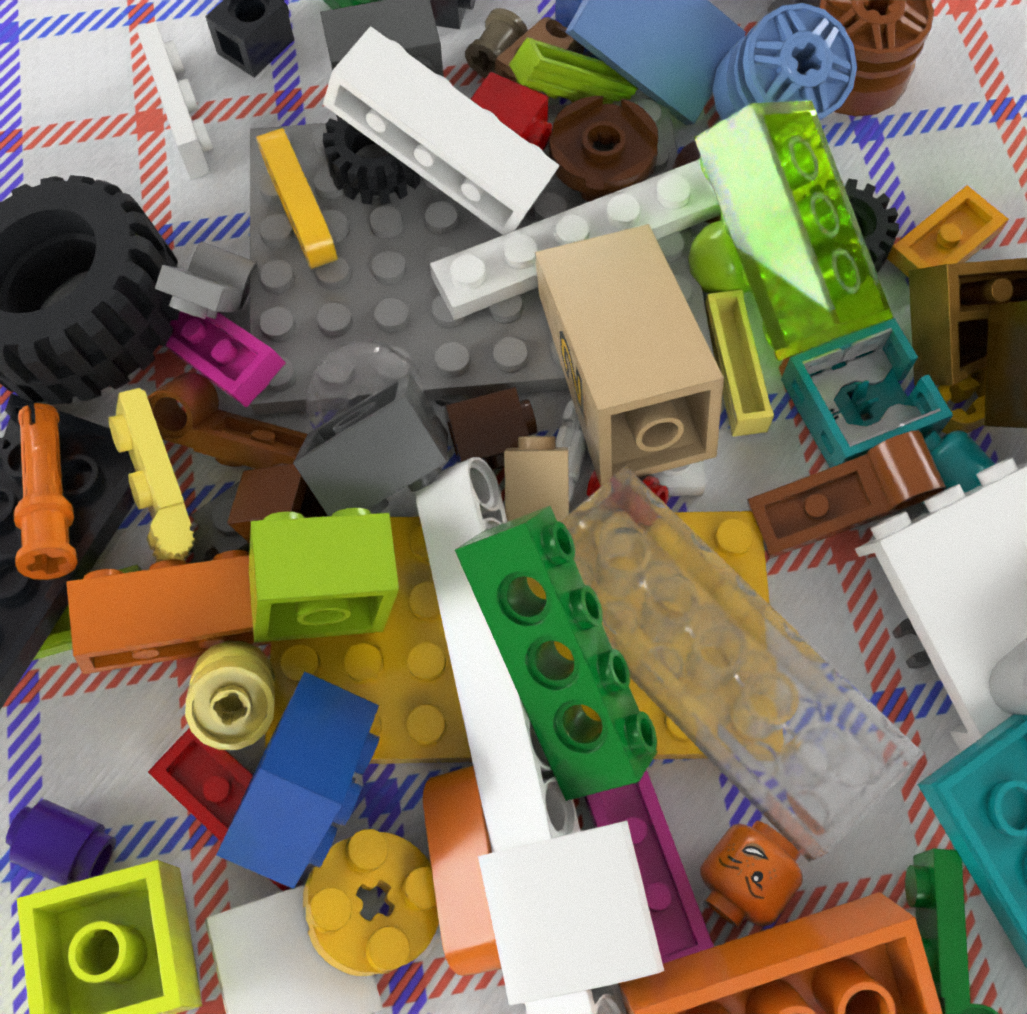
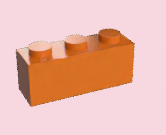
(159, 612)

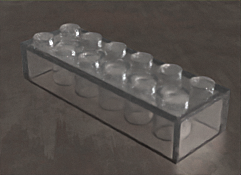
(734, 670)

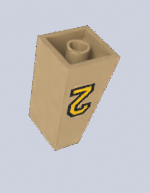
(630, 354)

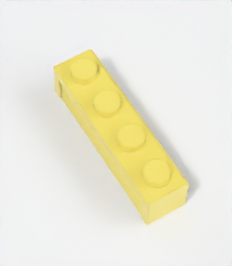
(739, 363)

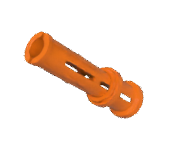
(43, 511)

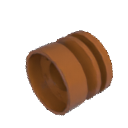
(886, 46)

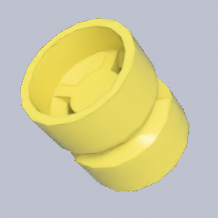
(226, 680)

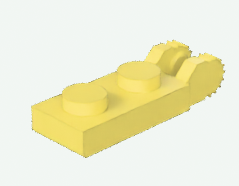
(154, 479)

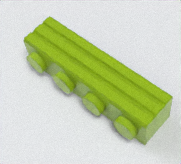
(567, 73)

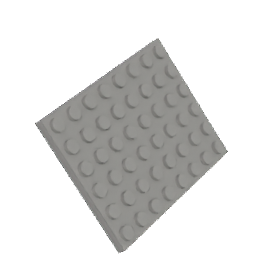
(386, 287)

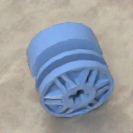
(788, 57)

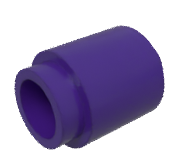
(59, 843)

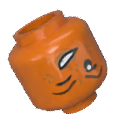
(751, 874)

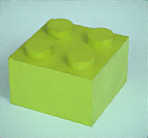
(321, 574)

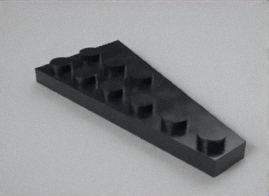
(101, 497)

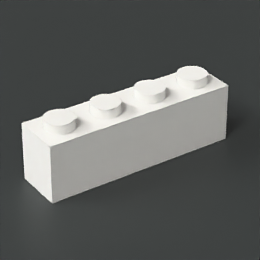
(438, 131)

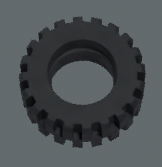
(108, 319)

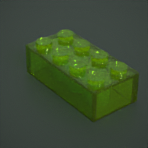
(792, 226)

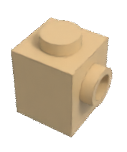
(536, 477)

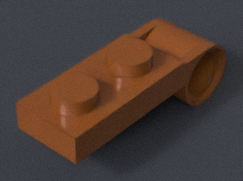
(218, 433)
(847, 495)

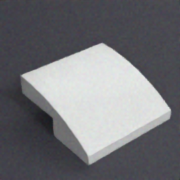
(570, 914)
(272, 967)

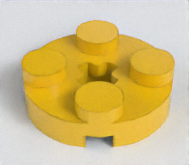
(334, 910)

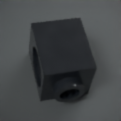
(250, 32)

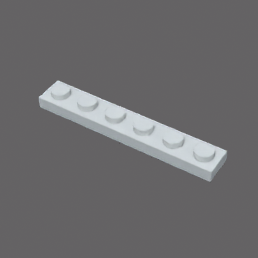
(508, 263)

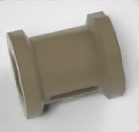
(501, 32)

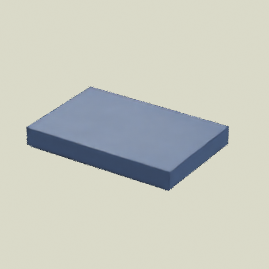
(659, 47)

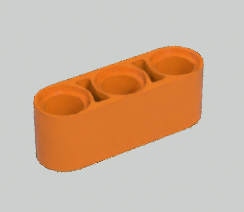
(455, 841)

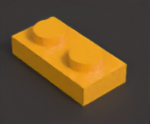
(949, 233)

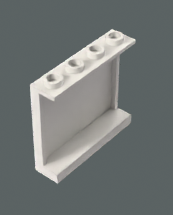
(963, 585)

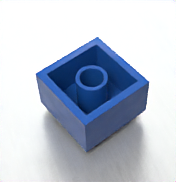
(303, 783)

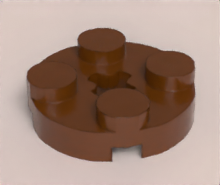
(596, 171)

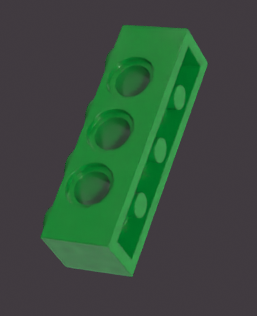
(582, 752)

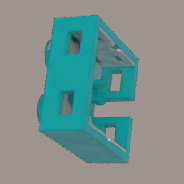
(871, 367)

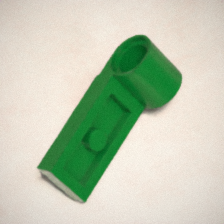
(937, 895)

